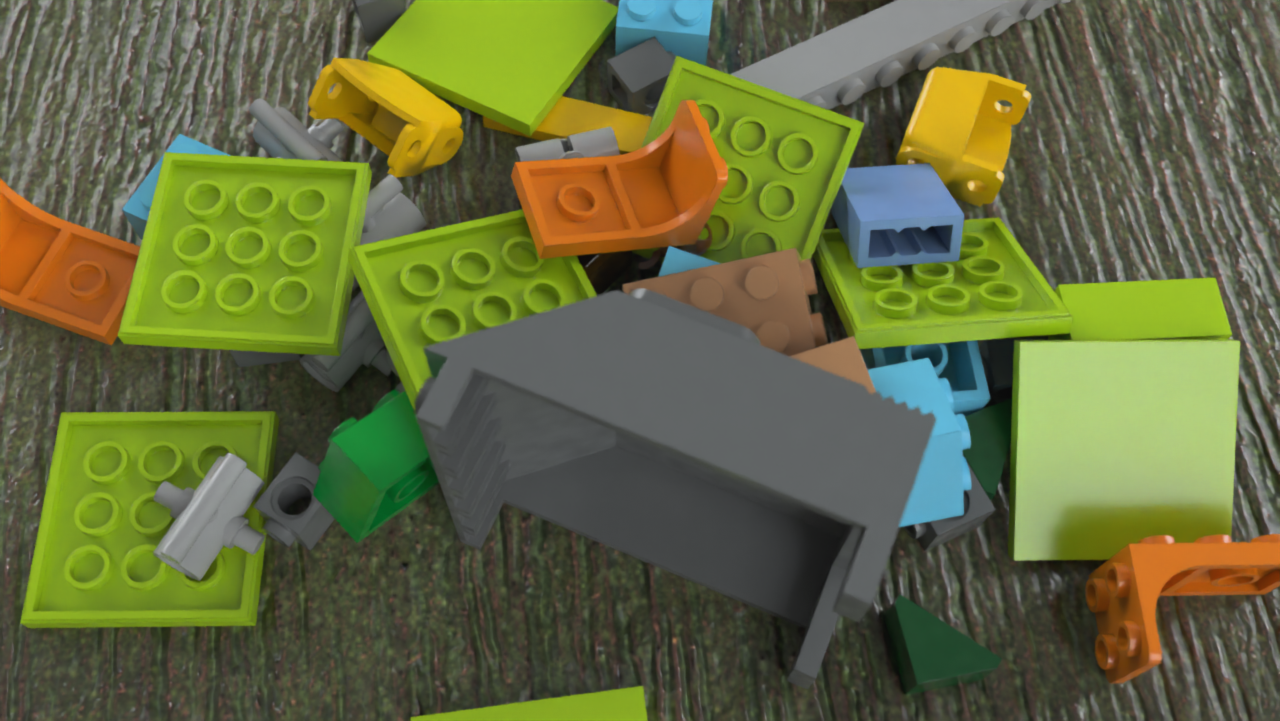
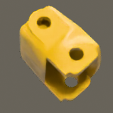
(389, 113)
(964, 130)

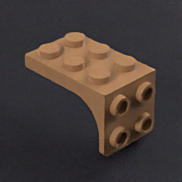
(757, 292)

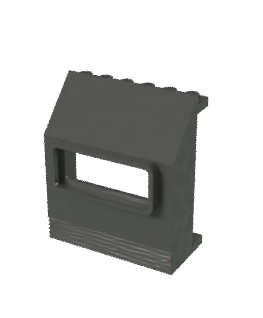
(679, 451)

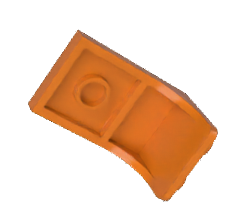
(627, 199)
(62, 270)
(1129, 583)

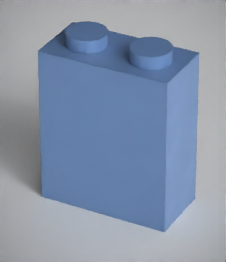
(898, 216)

